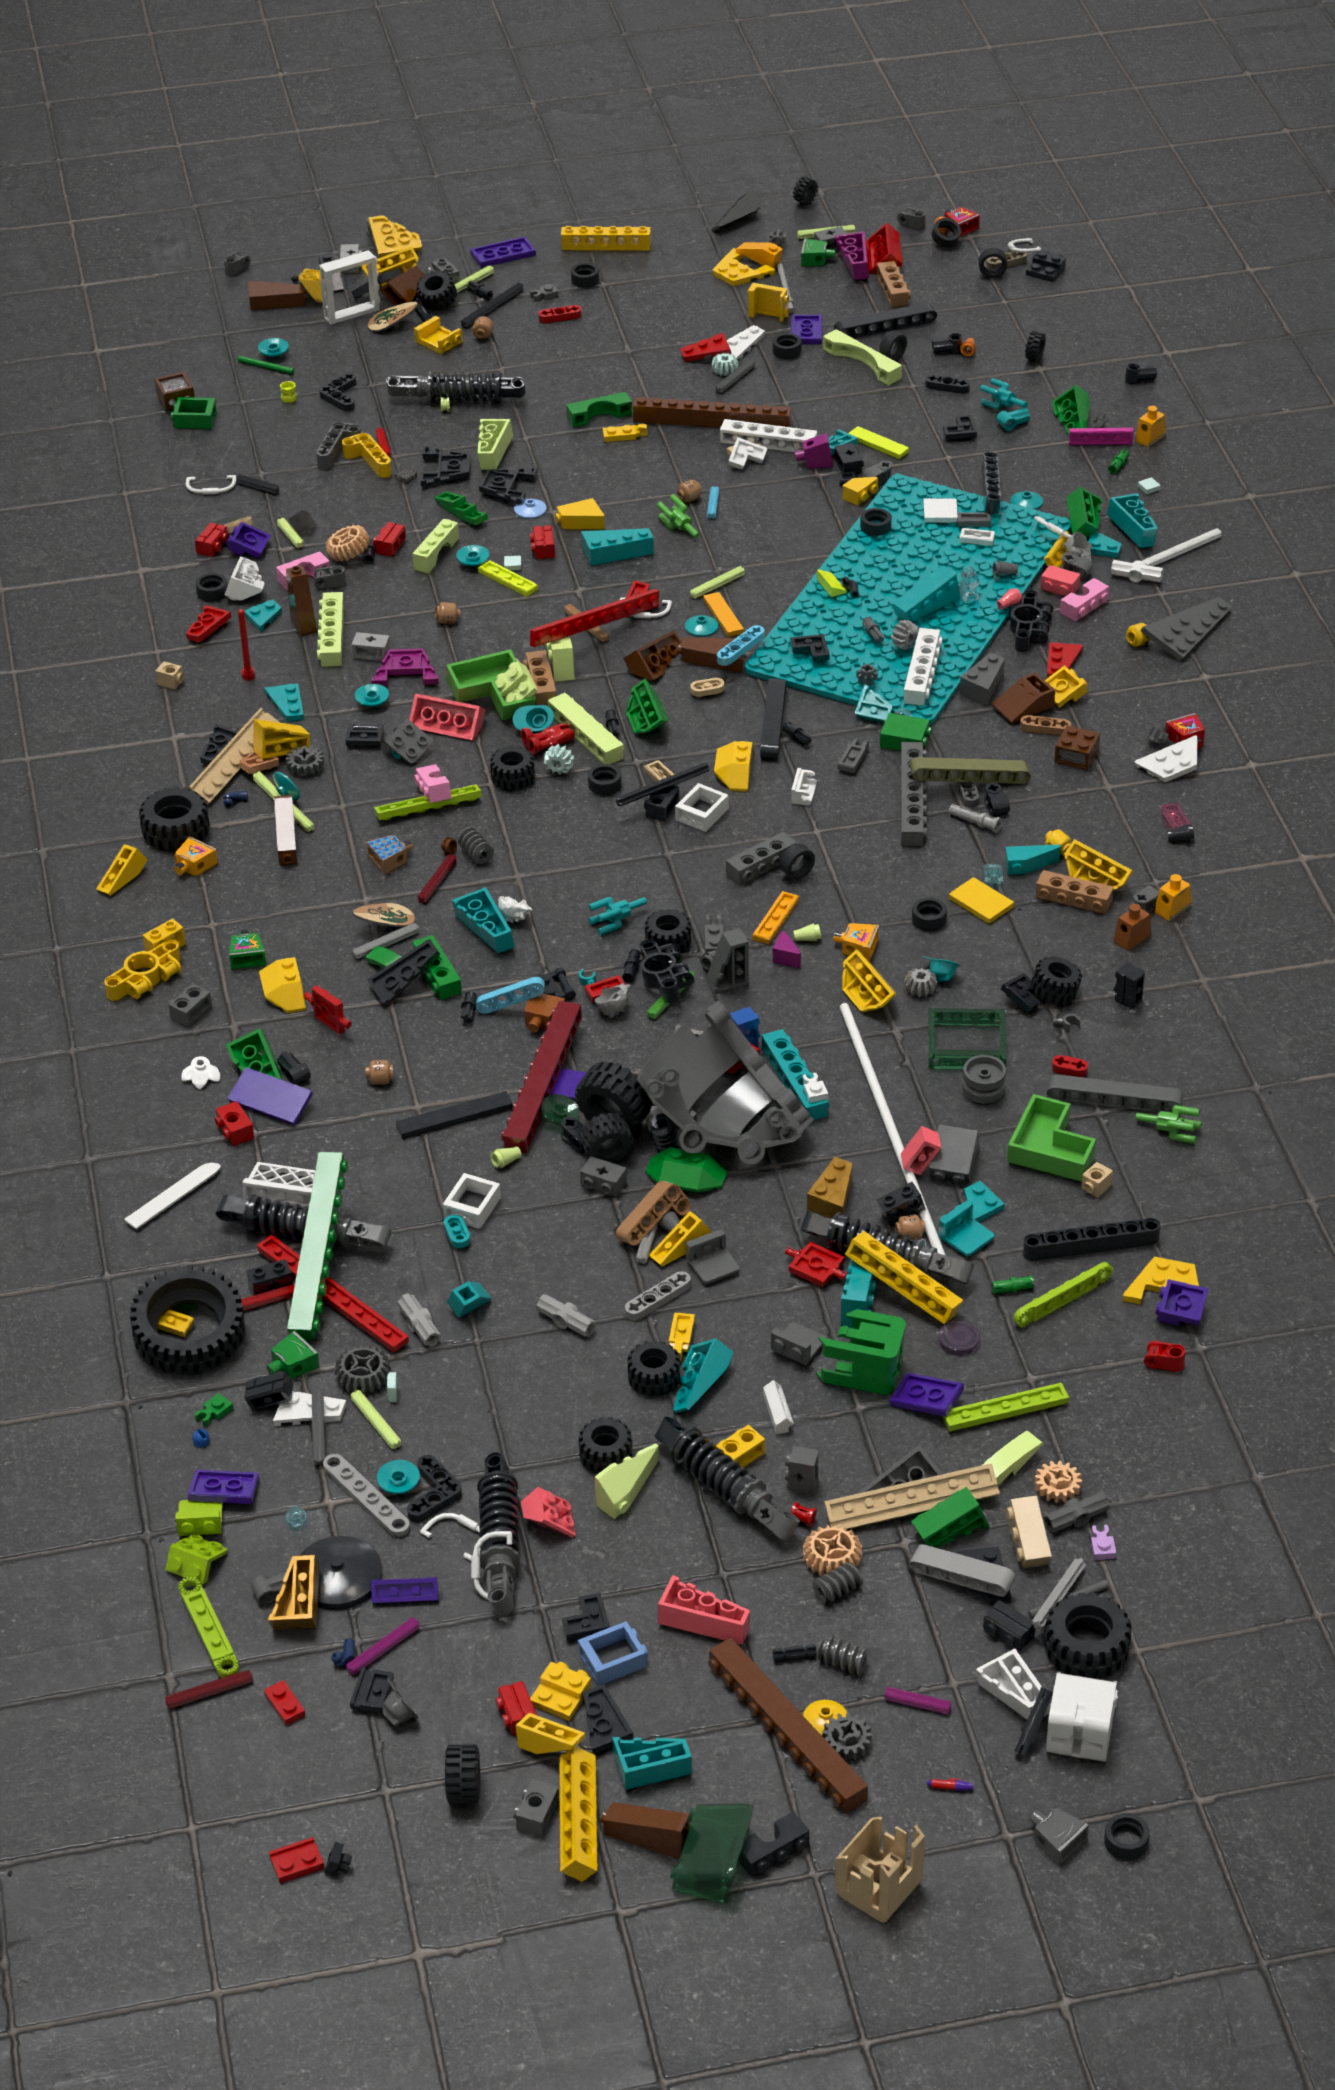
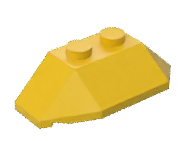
(402, 260)
(734, 765)
(1095, 867)
(865, 984)
(283, 985)

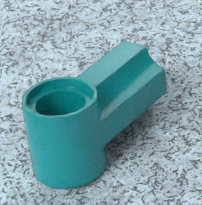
(1011, 419)

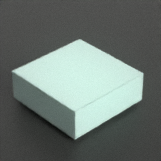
(1149, 485)
(512, 563)
(392, 1387)

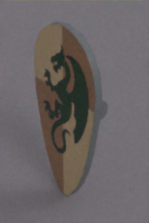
(391, 316)
(385, 915)

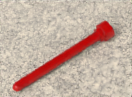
(247, 671)

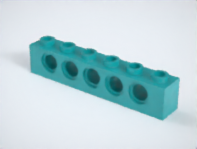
(790, 1070)

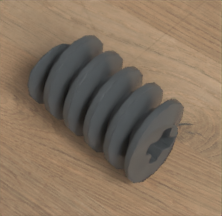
(475, 845)
(837, 1581)
(842, 1656)

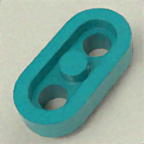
(456, 1231)

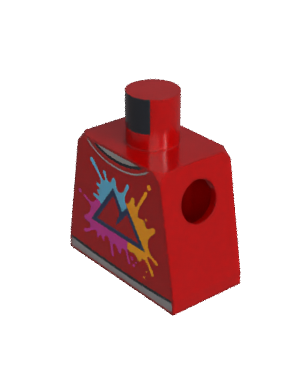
(965, 218)
(1184, 728)

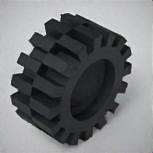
(805, 190)
(1035, 346)

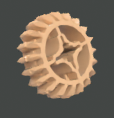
(347, 543)
(830, 1549)

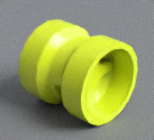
(288, 391)

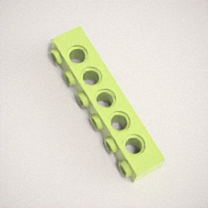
(331, 629)

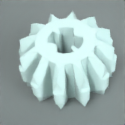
(724, 364)
(558, 759)

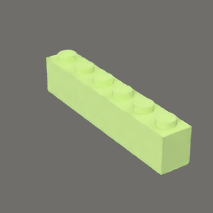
(587, 729)

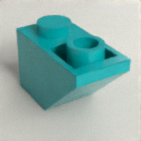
(467, 1298)

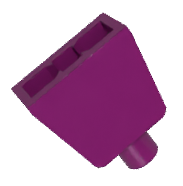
(816, 452)

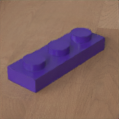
(404, 1589)

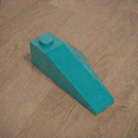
(702, 1368)

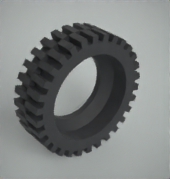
(183, 1288)

